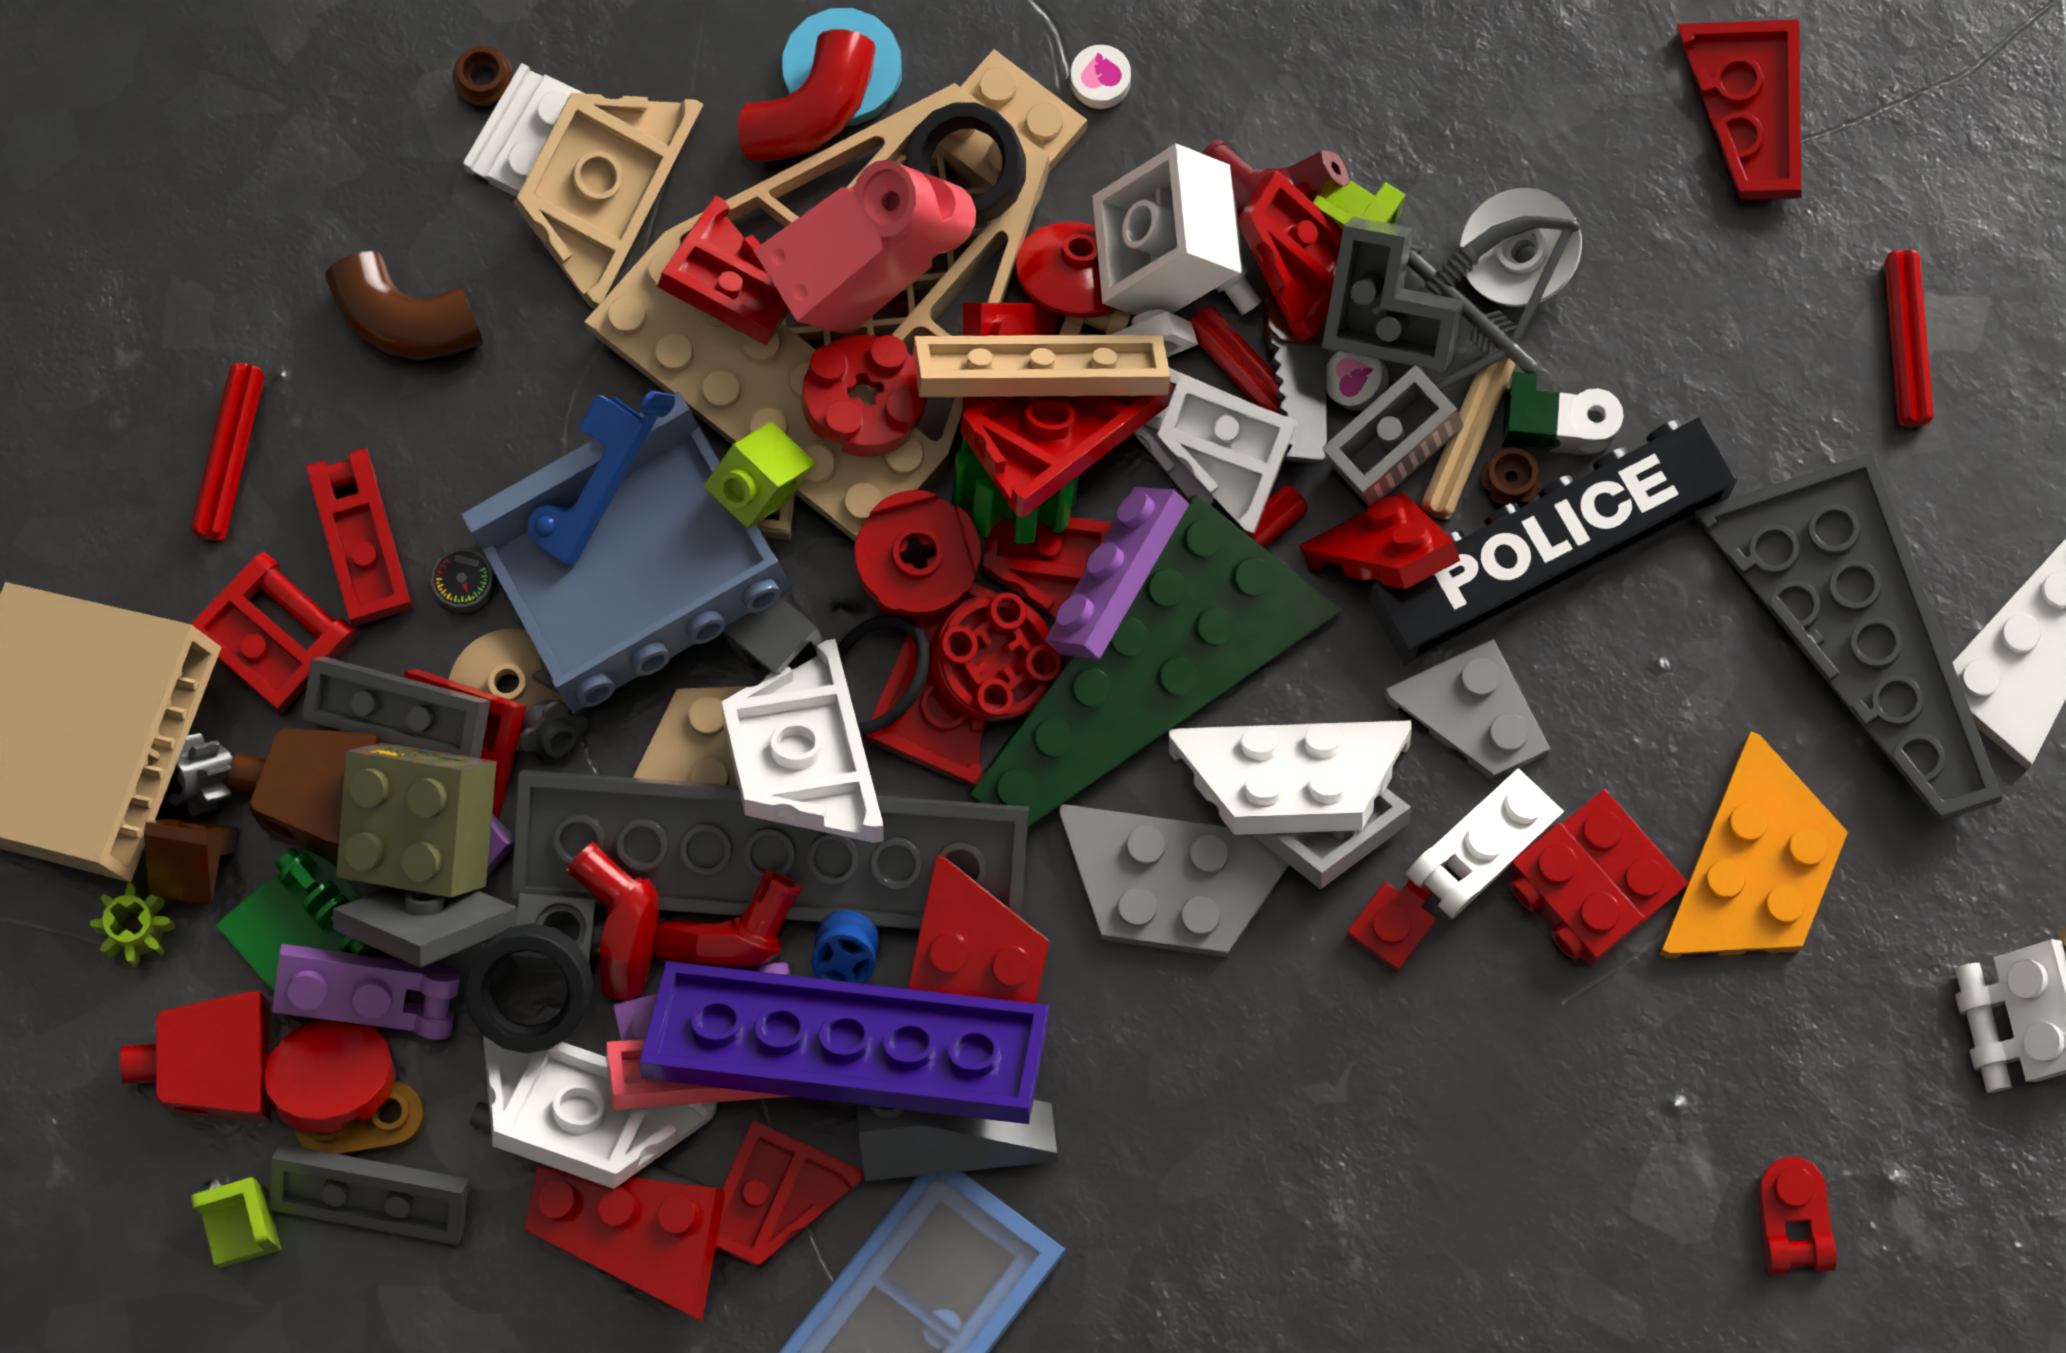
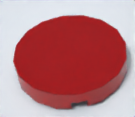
(329, 1075)

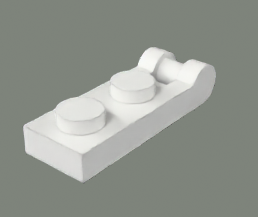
(1485, 842)

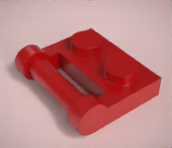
(259, 648)

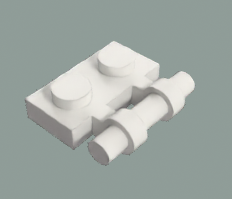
(2035, 1000)

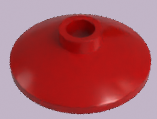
(1061, 270)

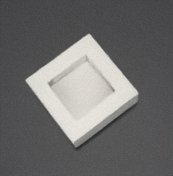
(1176, 331)

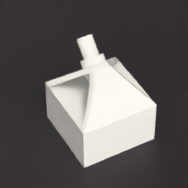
(1170, 235)

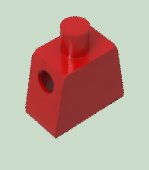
(208, 1058)

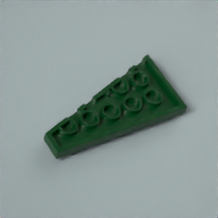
(1193, 631)

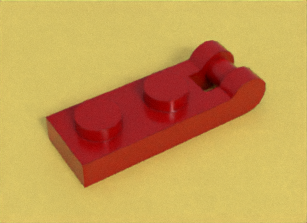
(360, 539)

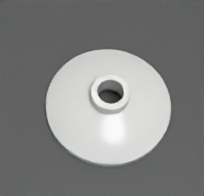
(1497, 272)

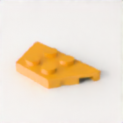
(1758, 864)

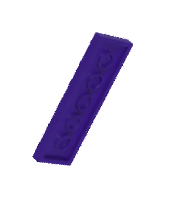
(845, 1042)

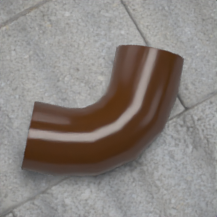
(398, 322)

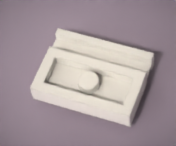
(517, 129)

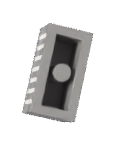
(1393, 436)

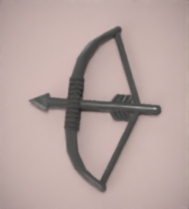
(1491, 328)

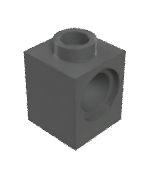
(552, 910)

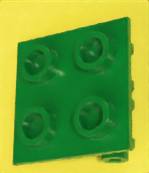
(291, 910)

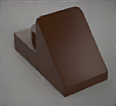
(185, 857)

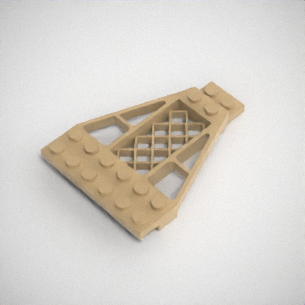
(745, 384)

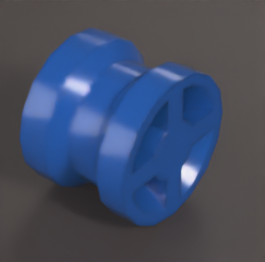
(838, 963)

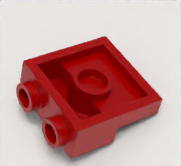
(1595, 879)

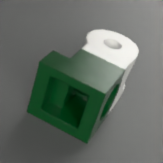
(1558, 420)

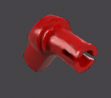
(629, 924)
(733, 943)

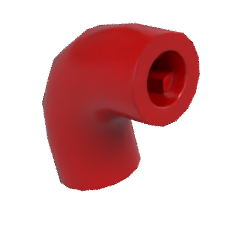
(817, 108)

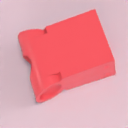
(865, 244)

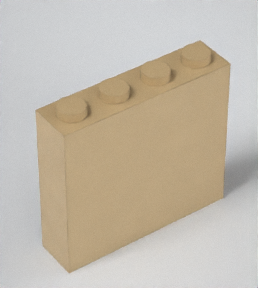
(91, 725)

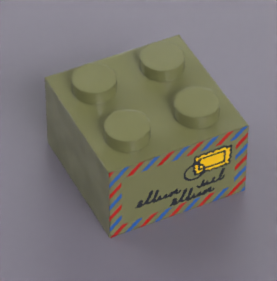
(416, 819)

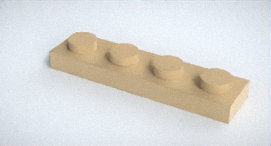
(1041, 365)

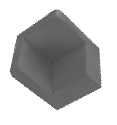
(772, 636)

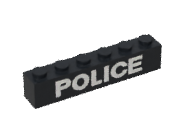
(1558, 537)

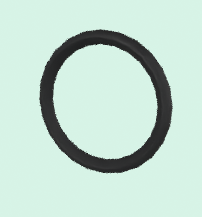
(920, 675)

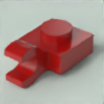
(1393, 923)

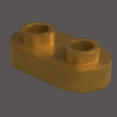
(372, 1134)

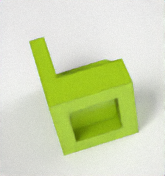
(1358, 202)
(237, 1221)

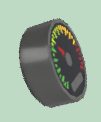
(462, 580)

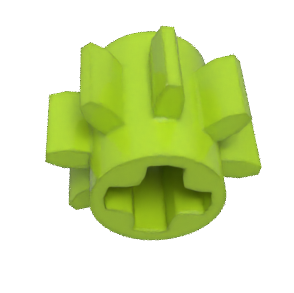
(119, 938)

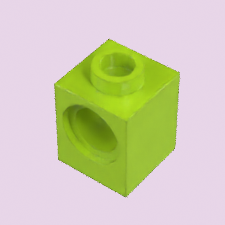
(759, 474)

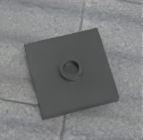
(423, 925)

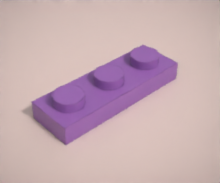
(1116, 572)

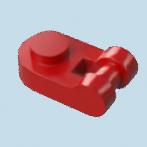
(1795, 1193)

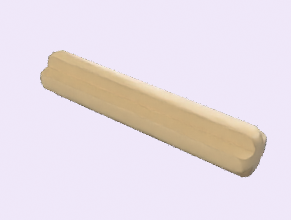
(1464, 447)

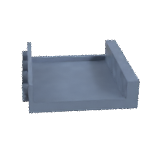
(654, 575)

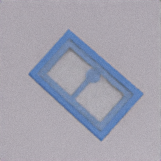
(932, 1276)

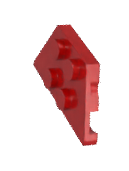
(1046, 441)
(974, 942)

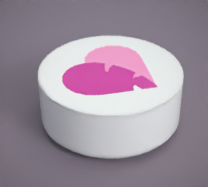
(1100, 76)
(1355, 380)

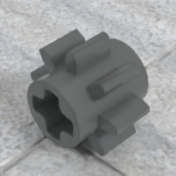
(200, 776)

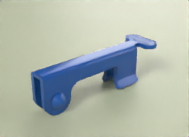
(623, 432)

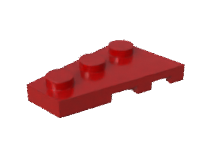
(1753, 100)
(932, 728)
(641, 1232)

